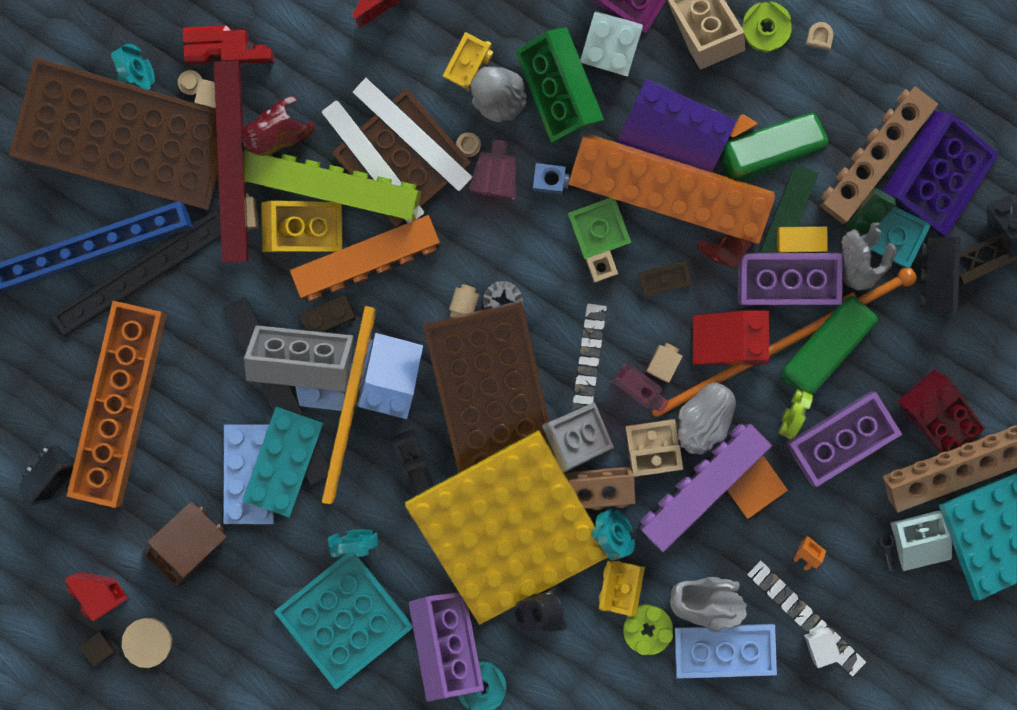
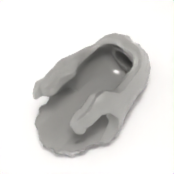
(498, 93)
(856, 259)
(706, 418)
(709, 603)

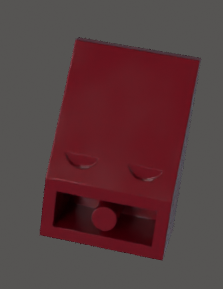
(941, 412)

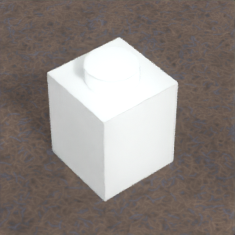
(822, 646)

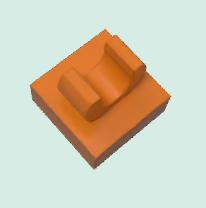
(811, 553)

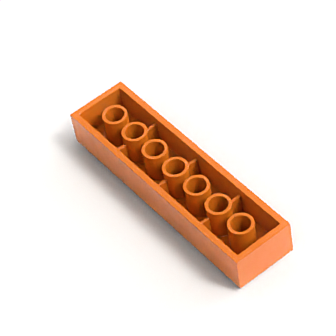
(671, 188)
(116, 404)

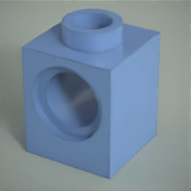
(542, 170)

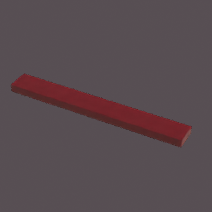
(231, 161)

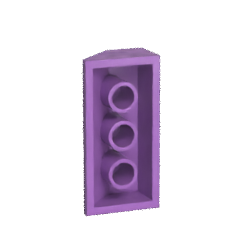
(445, 646)

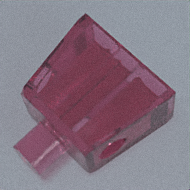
(495, 173)
(632, 381)

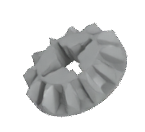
(496, 289)

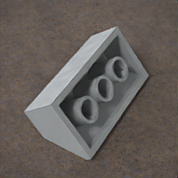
(299, 358)

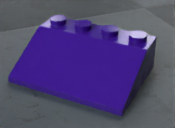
(676, 127)
(941, 171)

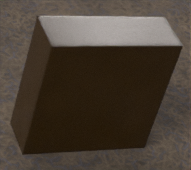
(97, 648)

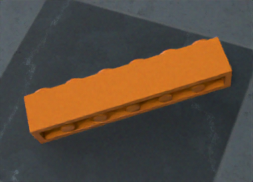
(365, 257)

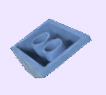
(390, 376)

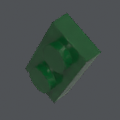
(871, 211)

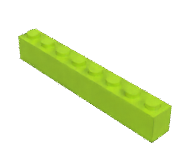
(333, 184)

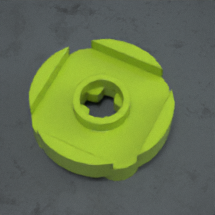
(780, 25)
(793, 418)
(661, 634)

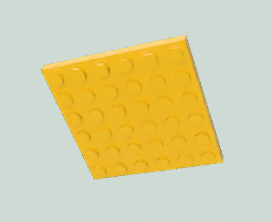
(507, 527)

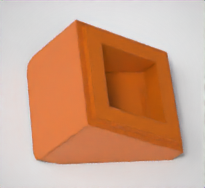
(742, 126)

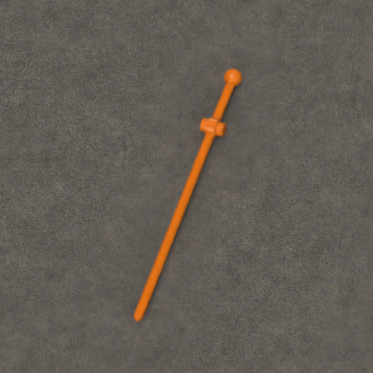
(905, 277)

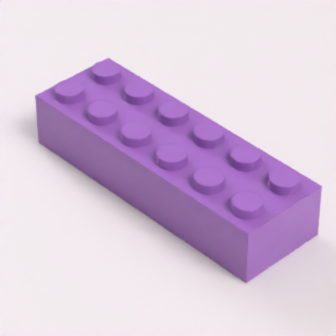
(705, 486)

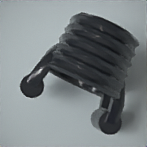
(540, 611)

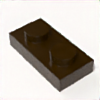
(665, 278)
(328, 315)

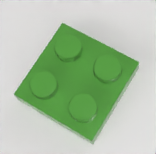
(599, 228)

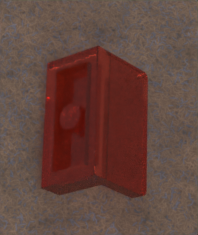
(727, 253)

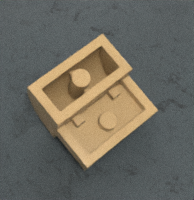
(653, 447)

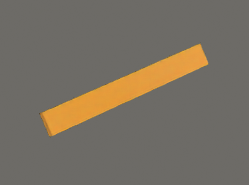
(349, 405)

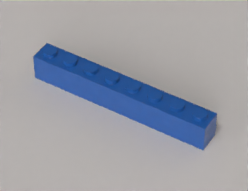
(94, 246)

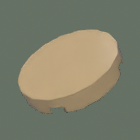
(146, 642)

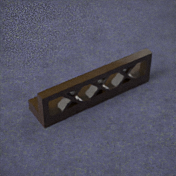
(984, 267)

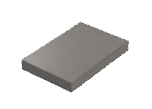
(578, 436)

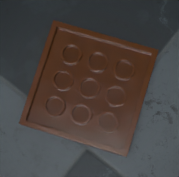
(400, 156)

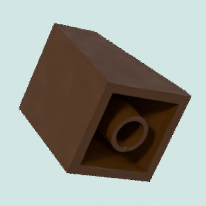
(184, 543)

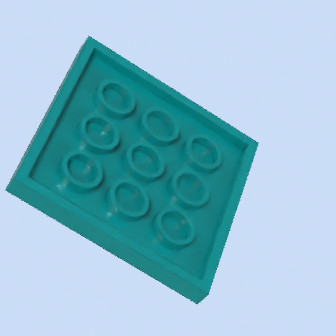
(985, 535)
(344, 619)

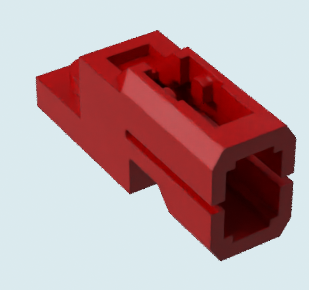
(222, 43)

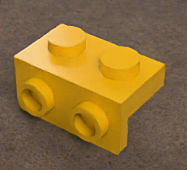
(468, 60)
(621, 588)

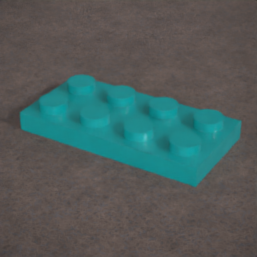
(282, 462)

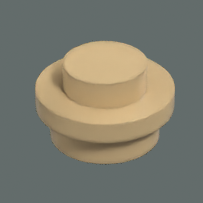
(189, 82)
(468, 144)

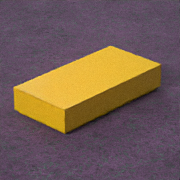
(801, 239)

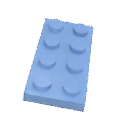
(241, 451)
(725, 653)

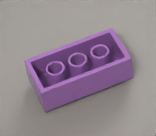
(790, 279)
(843, 438)

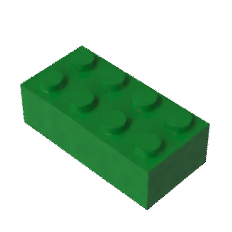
(559, 84)

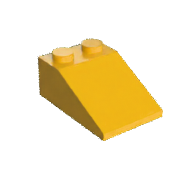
(301, 226)

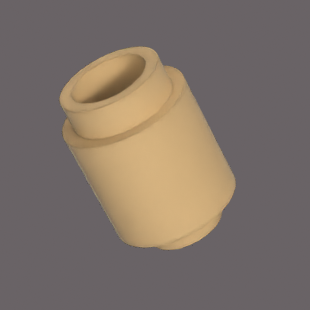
(463, 301)

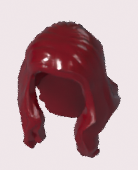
(275, 130)

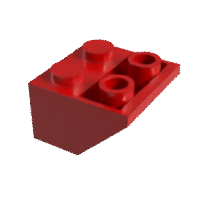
(95, 593)

